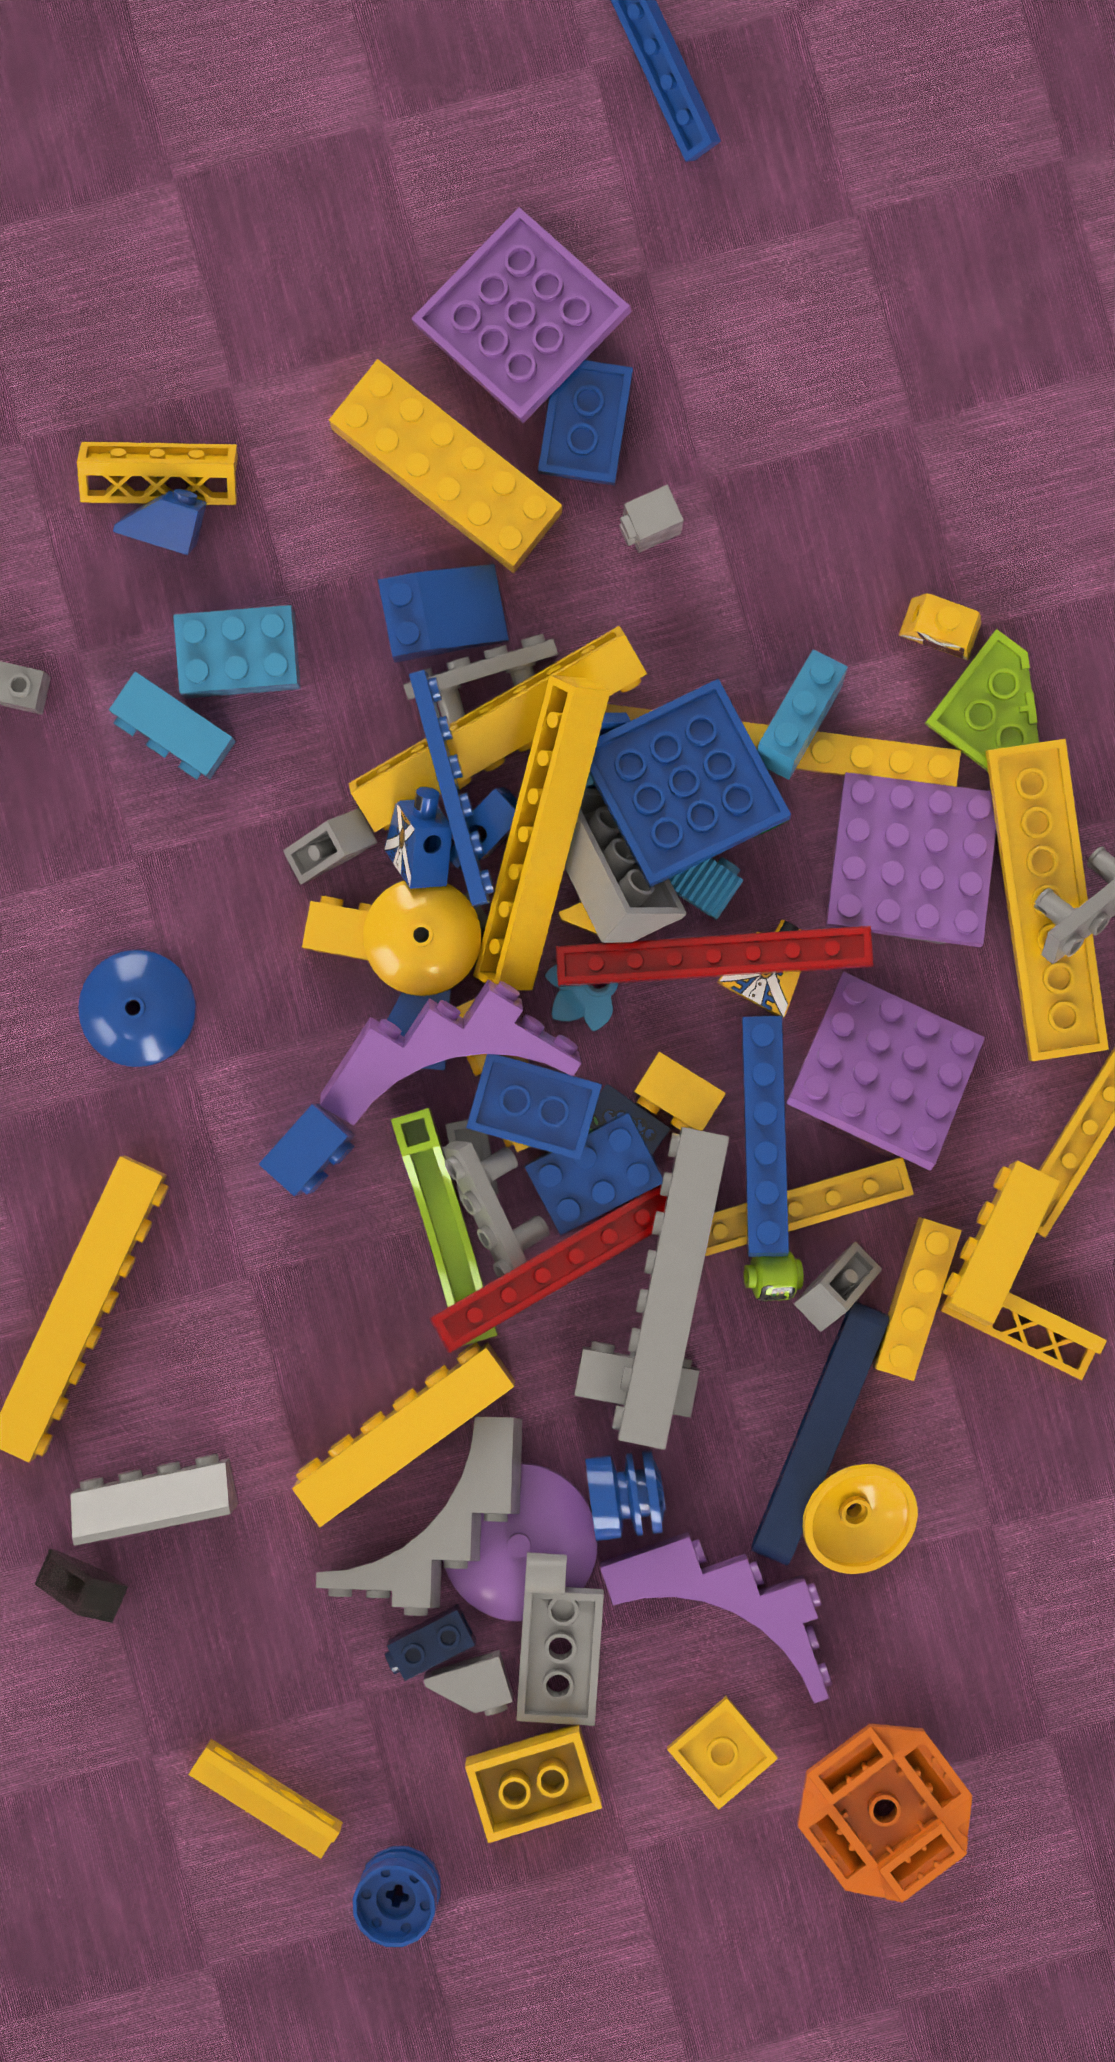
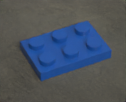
(586, 424)
(534, 1106)
(611, 1172)

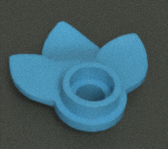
(582, 1000)

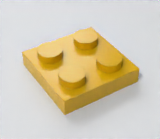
(722, 1752)

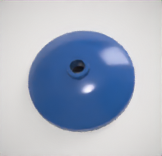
(164, 1015)

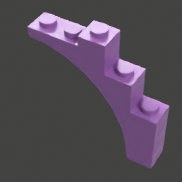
(437, 1034)
(779, 1610)

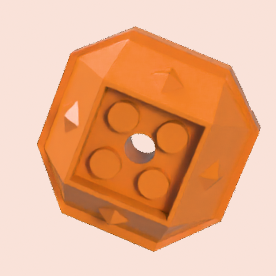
(896, 1851)

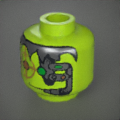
(774, 1277)

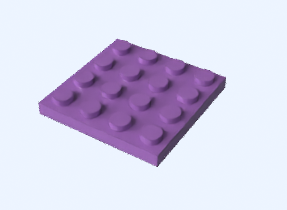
(521, 315)
(912, 859)
(886, 1071)

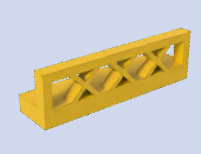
(155, 461)
(1051, 1322)
(266, 1798)

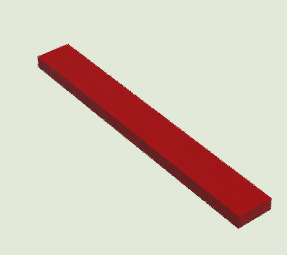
(714, 956)
(548, 1271)

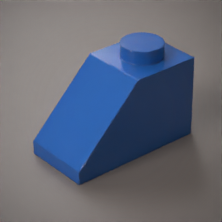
(166, 521)

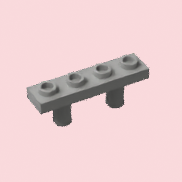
(516, 662)
(1078, 923)
(481, 1201)

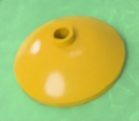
(425, 966)
(871, 1531)

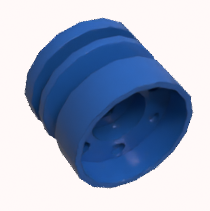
(624, 1495)
(394, 1918)

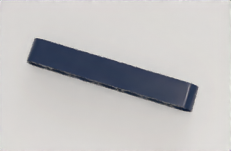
(820, 1431)

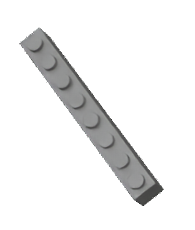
(672, 1287)

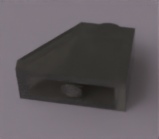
(81, 1586)

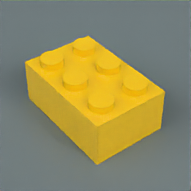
(533, 1783)

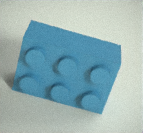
(237, 651)

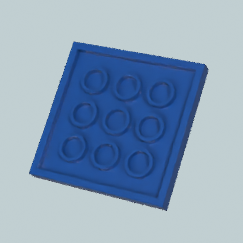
(685, 783)

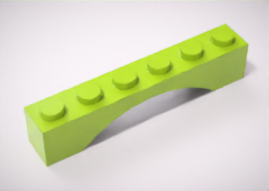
(439, 1207)

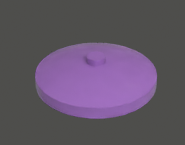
(550, 1521)

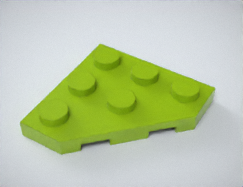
(989, 702)

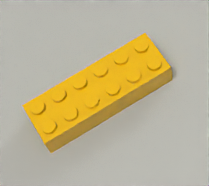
(445, 466)
(403, 1434)

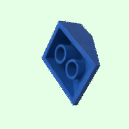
(442, 611)

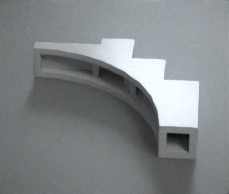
(486, 1486)

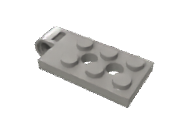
(554, 1613)

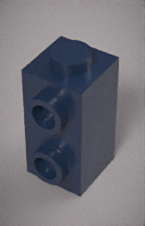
(430, 1643)

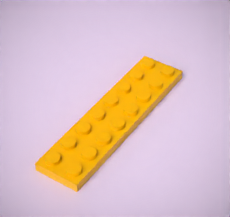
(1037, 853)

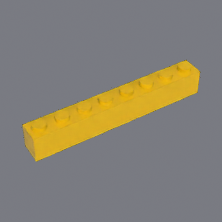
(495, 728)
(541, 831)
(78, 1307)

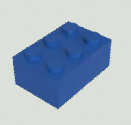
(307, 1150)

